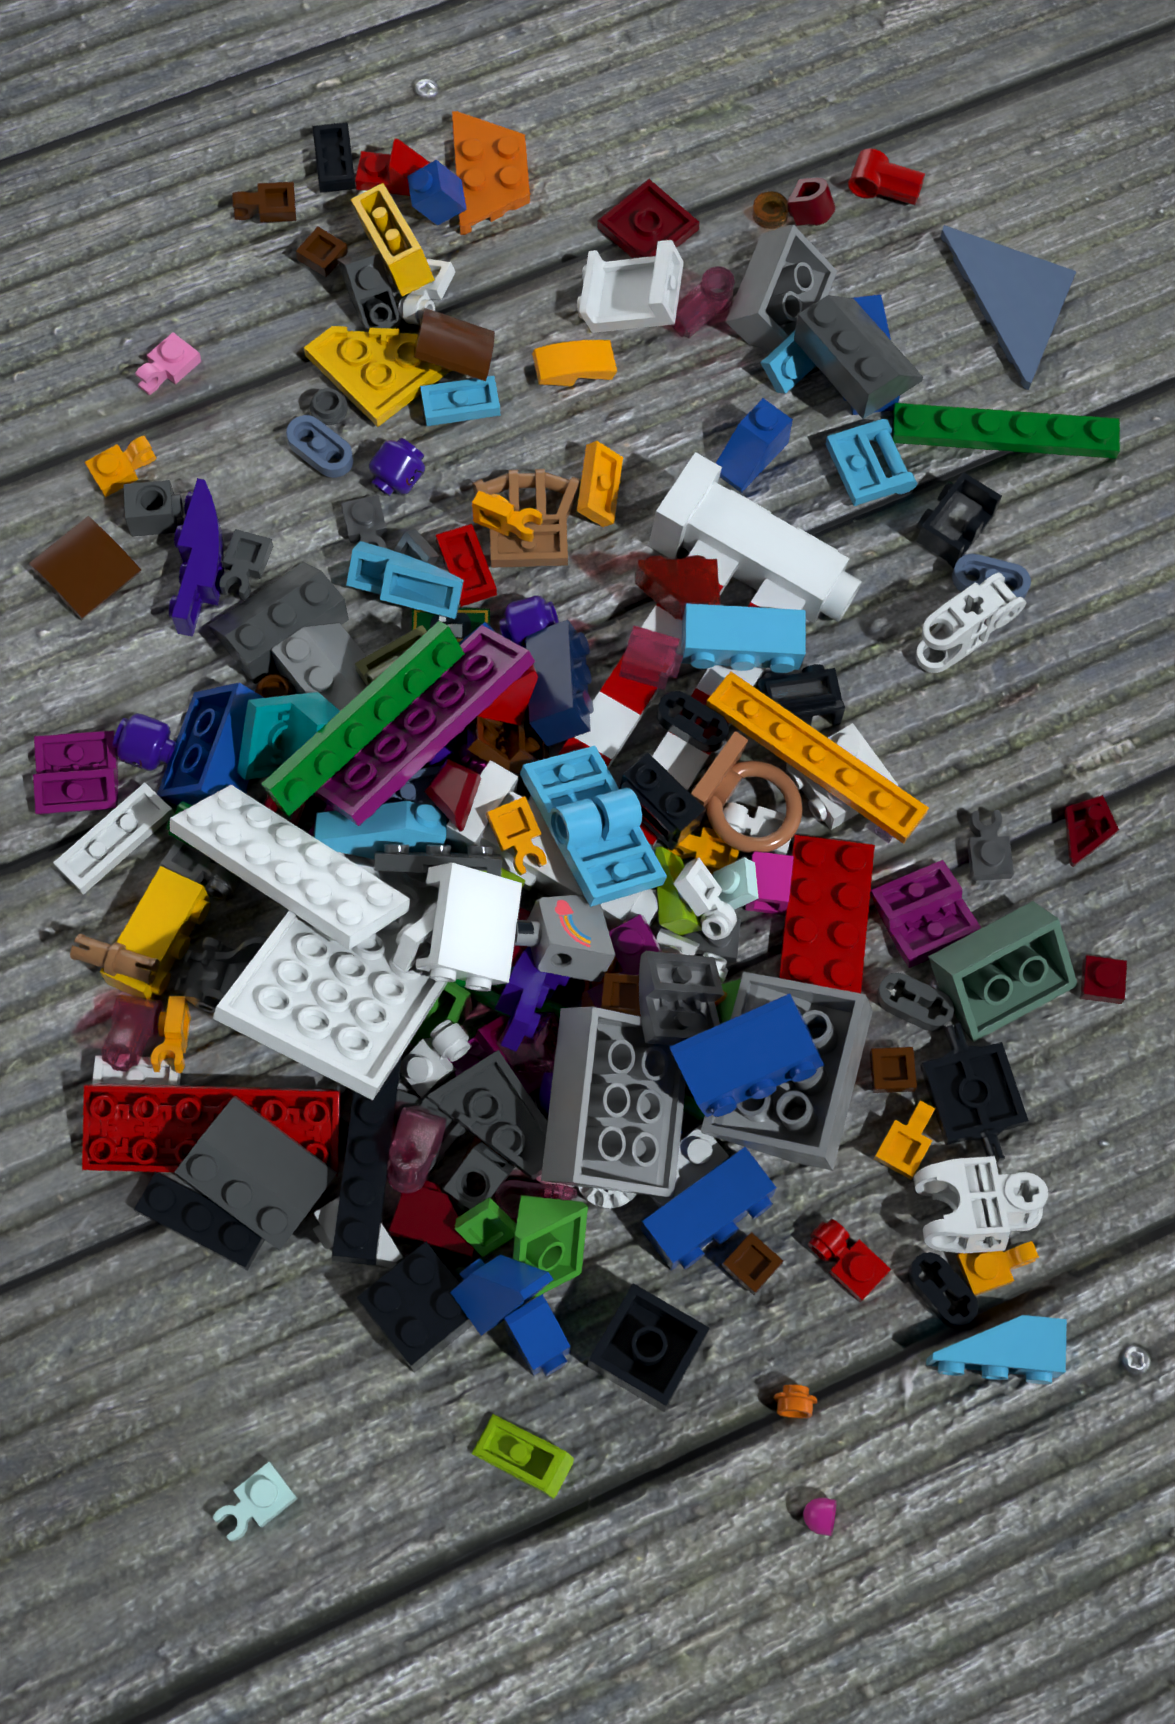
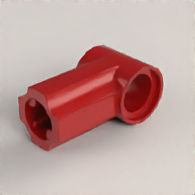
(877, 176)

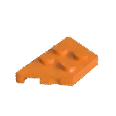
(491, 168)

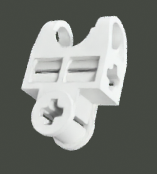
(968, 621)
(981, 1204)

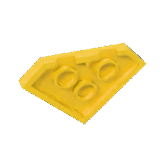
(373, 368)

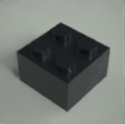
(416, 1307)
(648, 1347)

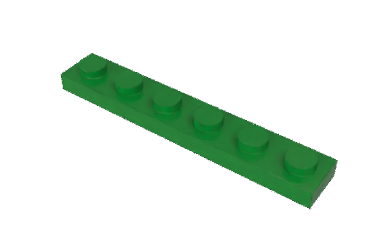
(1006, 430)
(363, 718)

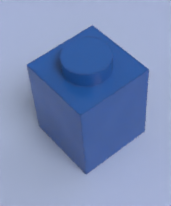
(436, 192)

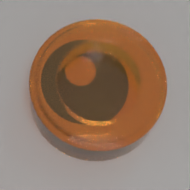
(770, 210)

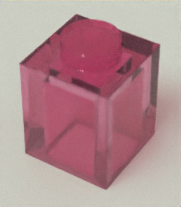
(651, 658)

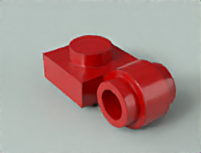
(856, 1268)

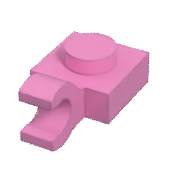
(169, 360)

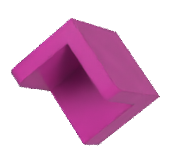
(773, 882)

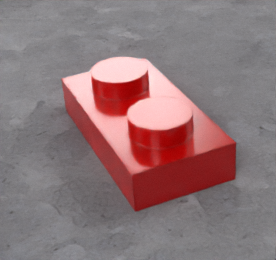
(466, 560)

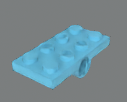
(594, 825)

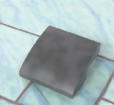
(677, 996)

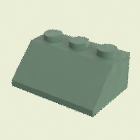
(1005, 969)

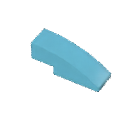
(404, 580)

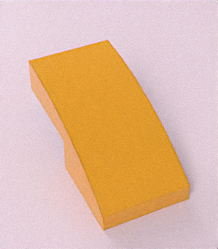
(567, 361)

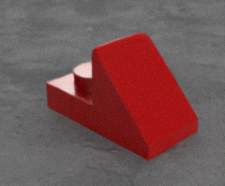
(389, 169)

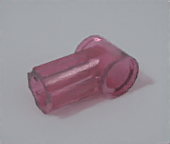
(702, 303)
(132, 1025)

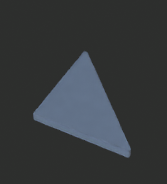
(1014, 294)

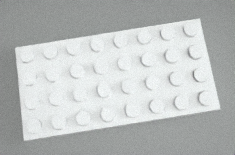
(335, 1005)

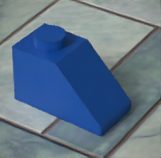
(754, 444)
(497, 1290)
(538, 1336)

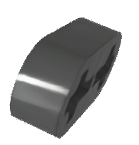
(919, 993)

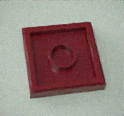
(645, 219)

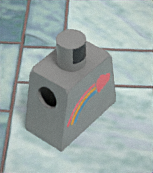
(567, 937)

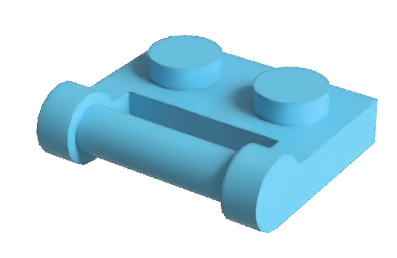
(860, 467)

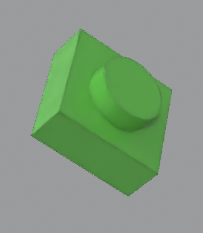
(485, 1227)

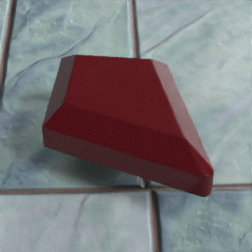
(454, 792)
(1088, 827)

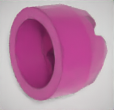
(820, 1515)

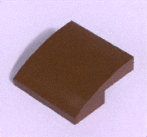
(454, 344)
(85, 567)
(505, 743)

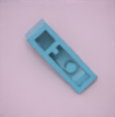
(390, 824)

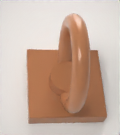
(721, 782)

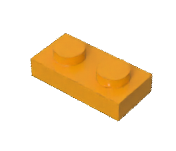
(600, 484)

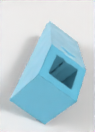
(1019, 1346)

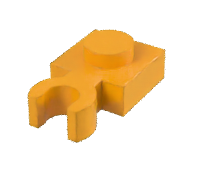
(515, 828)

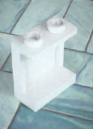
(631, 290)
(472, 927)

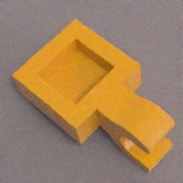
(115, 468)
(499, 515)
(707, 847)
(175, 1027)
(905, 1144)
(992, 1269)

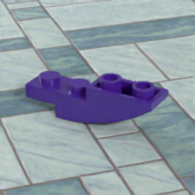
(202, 557)
(521, 996)

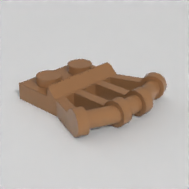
(550, 538)

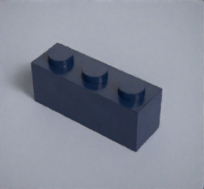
(560, 698)

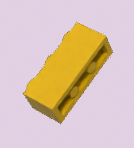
(392, 239)
(161, 929)

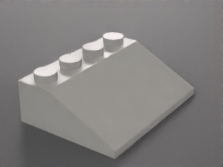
(613, 1106)
(808, 1116)

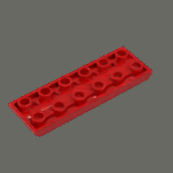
(160, 1124)

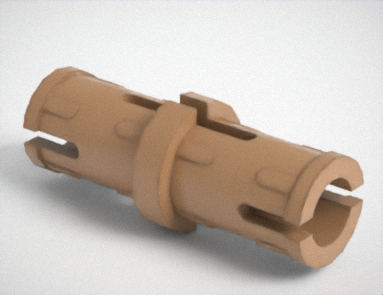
(114, 959)

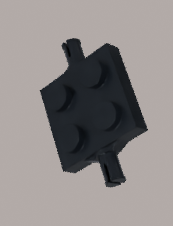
(974, 1093)

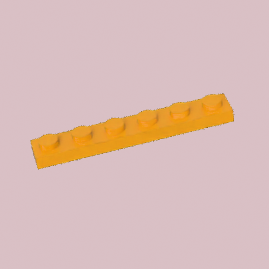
(817, 757)

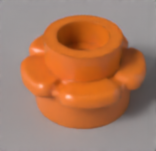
(795, 1402)

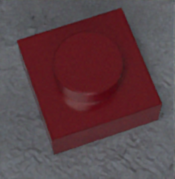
(1103, 979)

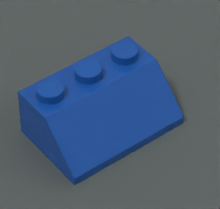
(208, 746)
(747, 1056)

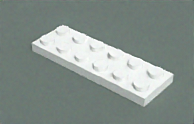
(290, 866)

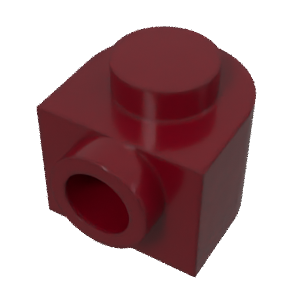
(811, 202)

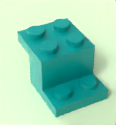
(278, 729)

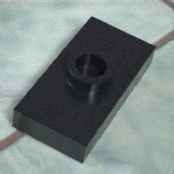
(334, 157)

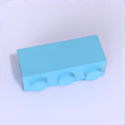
(743, 637)

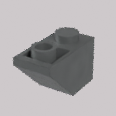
(370, 289)

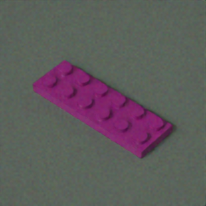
(426, 725)

